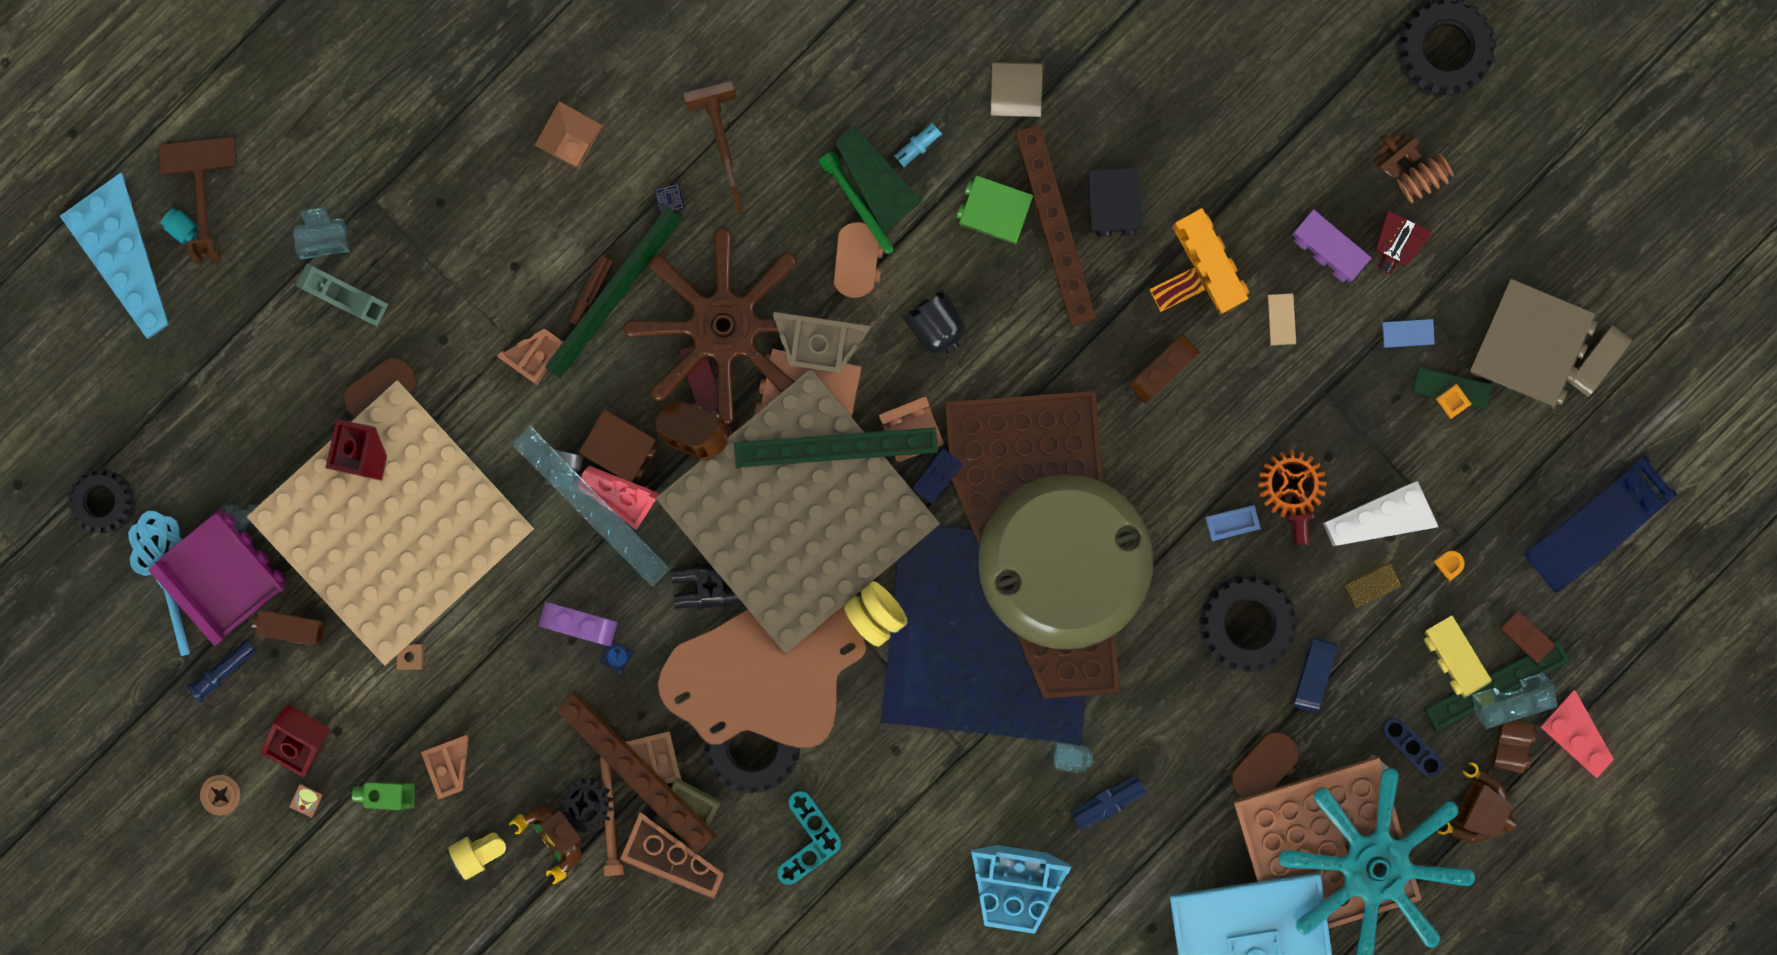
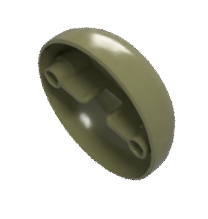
(1065, 561)

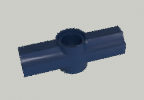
(1108, 802)

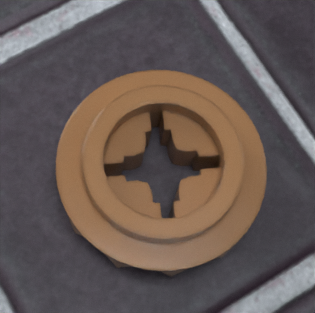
(208, 795)

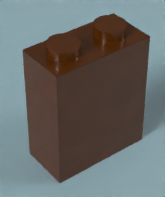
(619, 447)
(289, 627)

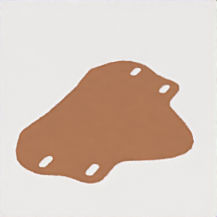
(754, 686)

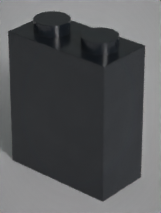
(1114, 201)

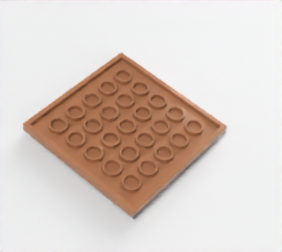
(1294, 821)

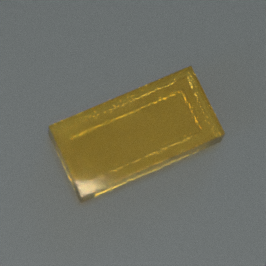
(1373, 585)

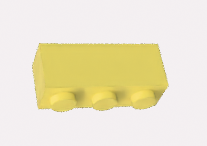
(1456, 657)

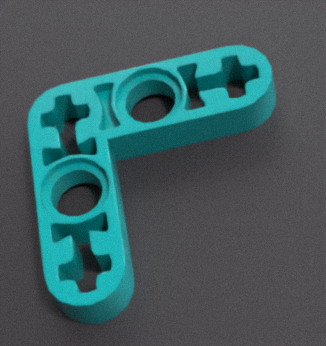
(815, 846)

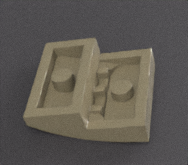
(1016, 89)

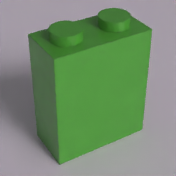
(994, 209)

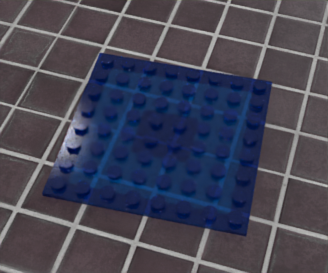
(957, 659)

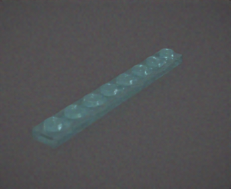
(590, 506)

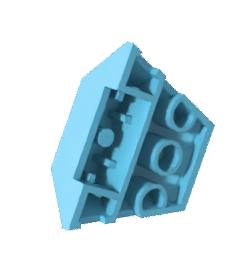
(1016, 885)

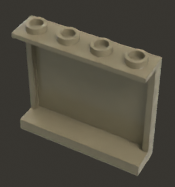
(1534, 343)

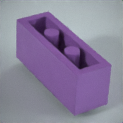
(1330, 247)

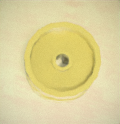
(875, 614)

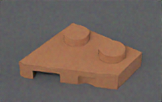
(532, 355)
(447, 766)

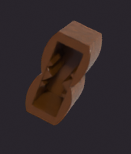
(1513, 746)

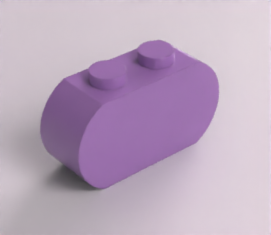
(577, 623)

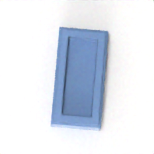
(1408, 333)
(1232, 523)

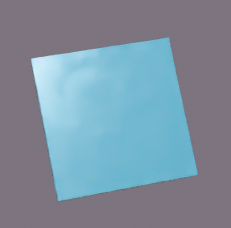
(1251, 918)

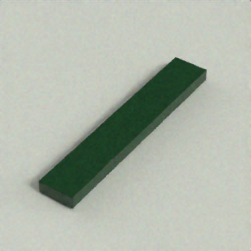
(1505, 680)

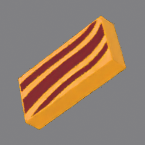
(1177, 289)

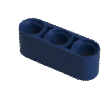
(1315, 675)
(1423, 752)

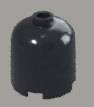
(936, 324)

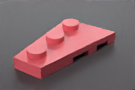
(623, 497)
(1578, 735)

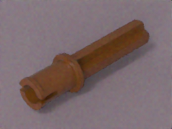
(591, 289)

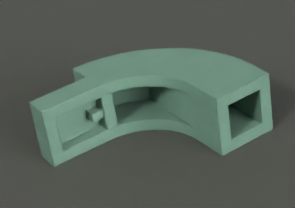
(341, 295)

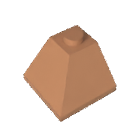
(568, 135)

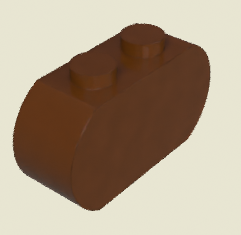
(1164, 369)
(377, 381)
(692, 430)
(1265, 765)

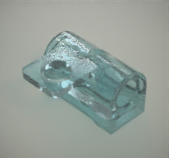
(320, 235)

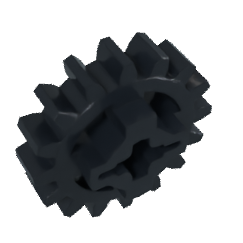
(586, 792)

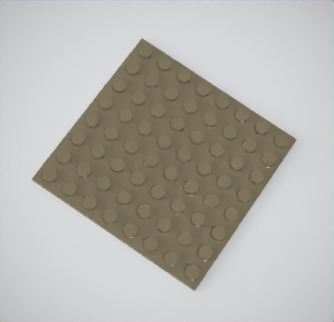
(799, 533)

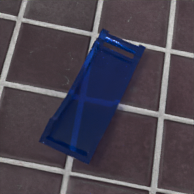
(1599, 526)

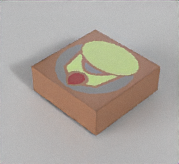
(306, 800)

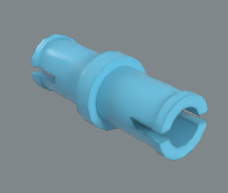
(918, 144)

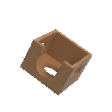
(417, 663)

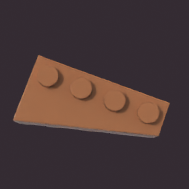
(666, 857)

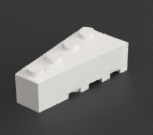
(1388, 515)

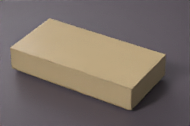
(1281, 319)

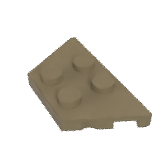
(818, 341)

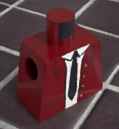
(1398, 241)

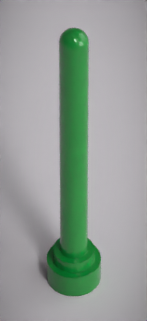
(831, 163)

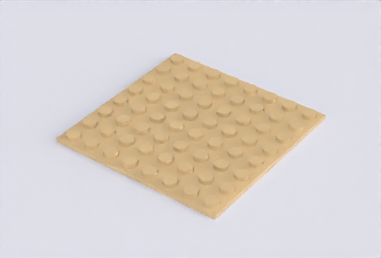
(398, 546)

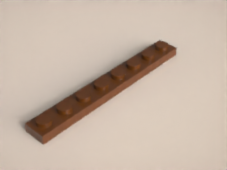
(636, 773)

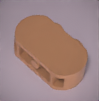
(857, 261)

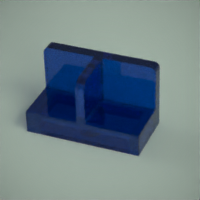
(938, 476)

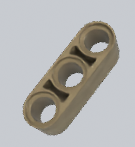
(1600, 360)

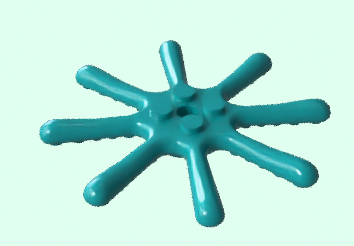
(1364, 854)

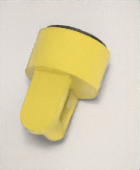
(471, 857)

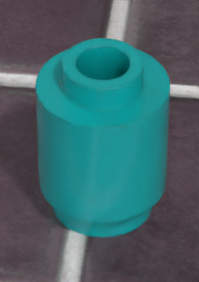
(179, 226)

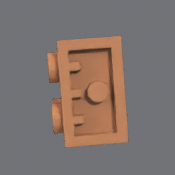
(910, 416)

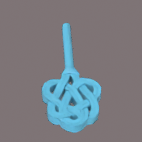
(147, 532)

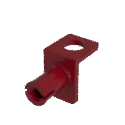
(1300, 522)

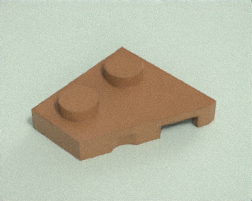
(659, 755)

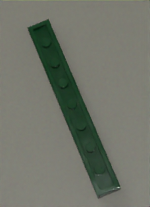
(613, 292)
(835, 447)

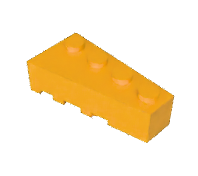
(1210, 261)

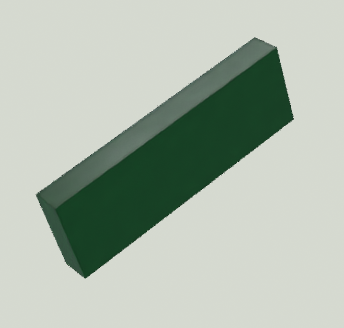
(1436, 383)

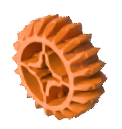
(1284, 475)

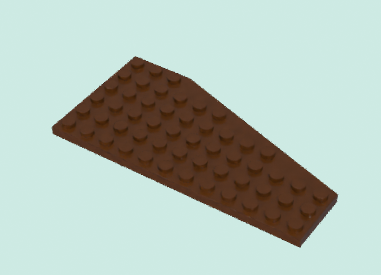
(1002, 449)

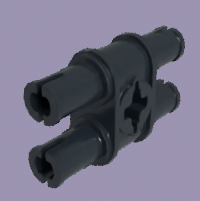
(702, 597)

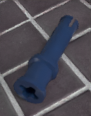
(213, 677)

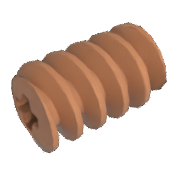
(1424, 177)

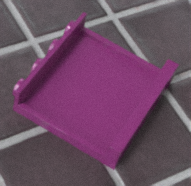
(218, 576)

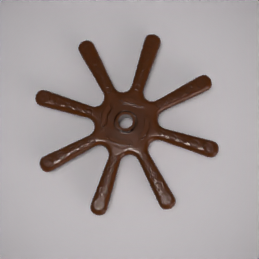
(703, 325)

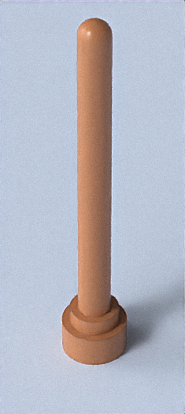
(613, 865)

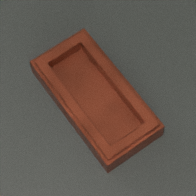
(1528, 637)

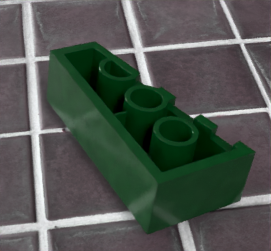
(877, 181)

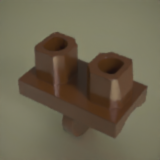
(1393, 150)

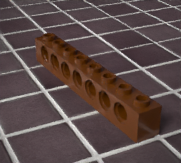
(1055, 226)

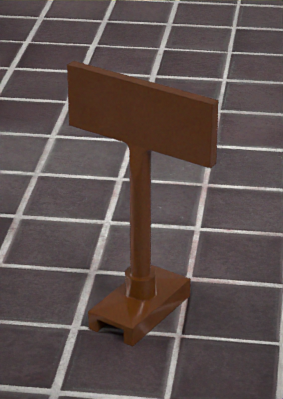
(710, 99)
(196, 158)

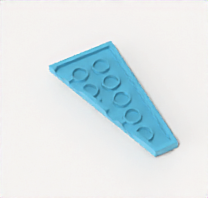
(113, 241)

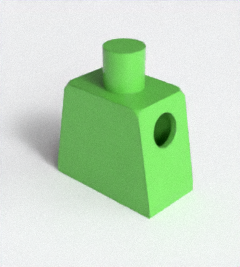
(392, 795)

